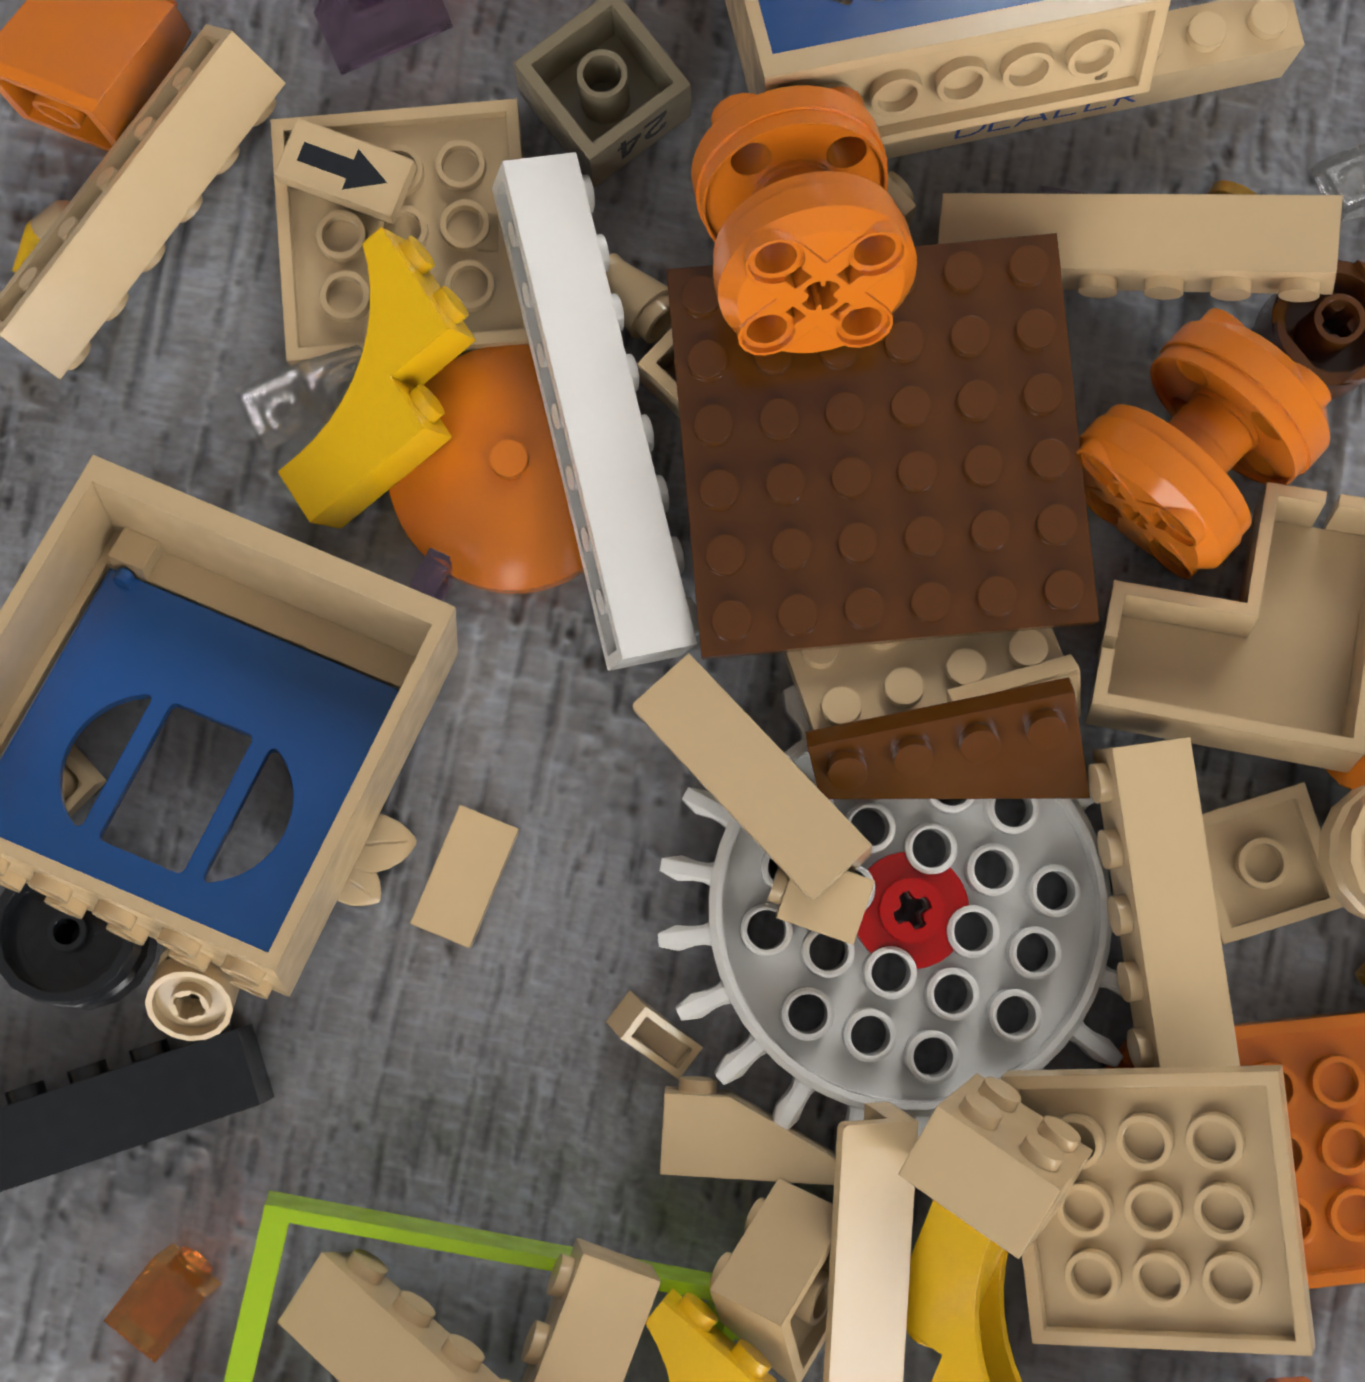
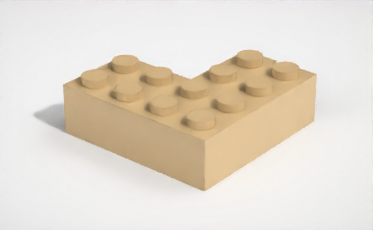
(1256, 673)

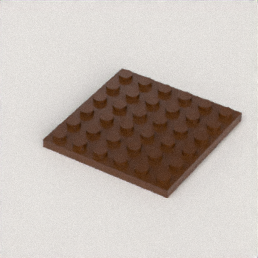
(893, 478)

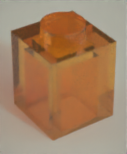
(164, 1300)

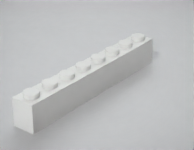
(594, 411)

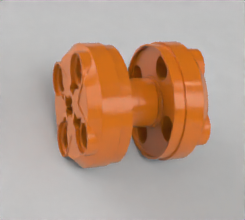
(802, 220)
(1231, 407)

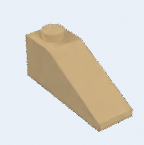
(730, 1138)

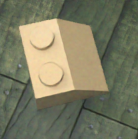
(778, 1279)

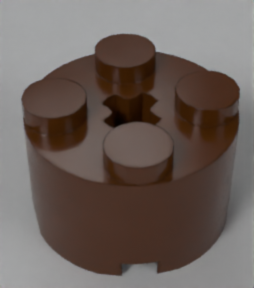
(1300, 332)

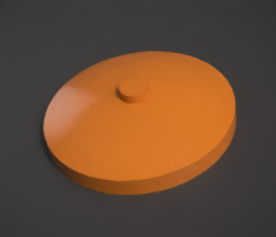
(495, 486)

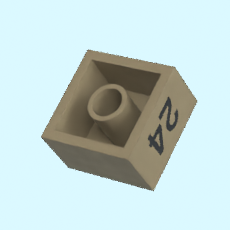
(604, 88)

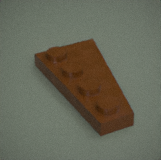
(969, 748)

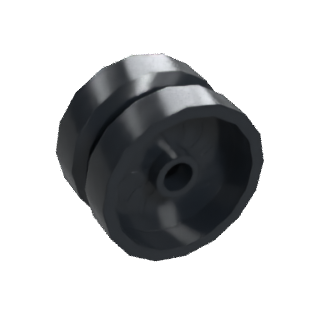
(51, 969)

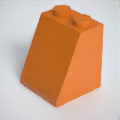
(88, 62)

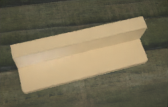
(752, 778)
(870, 1248)

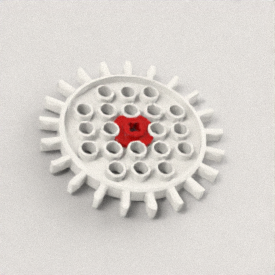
(766, 981)

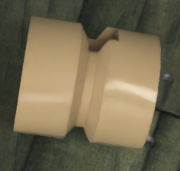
(189, 1001)

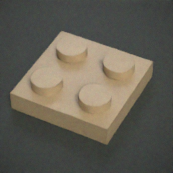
(1266, 862)

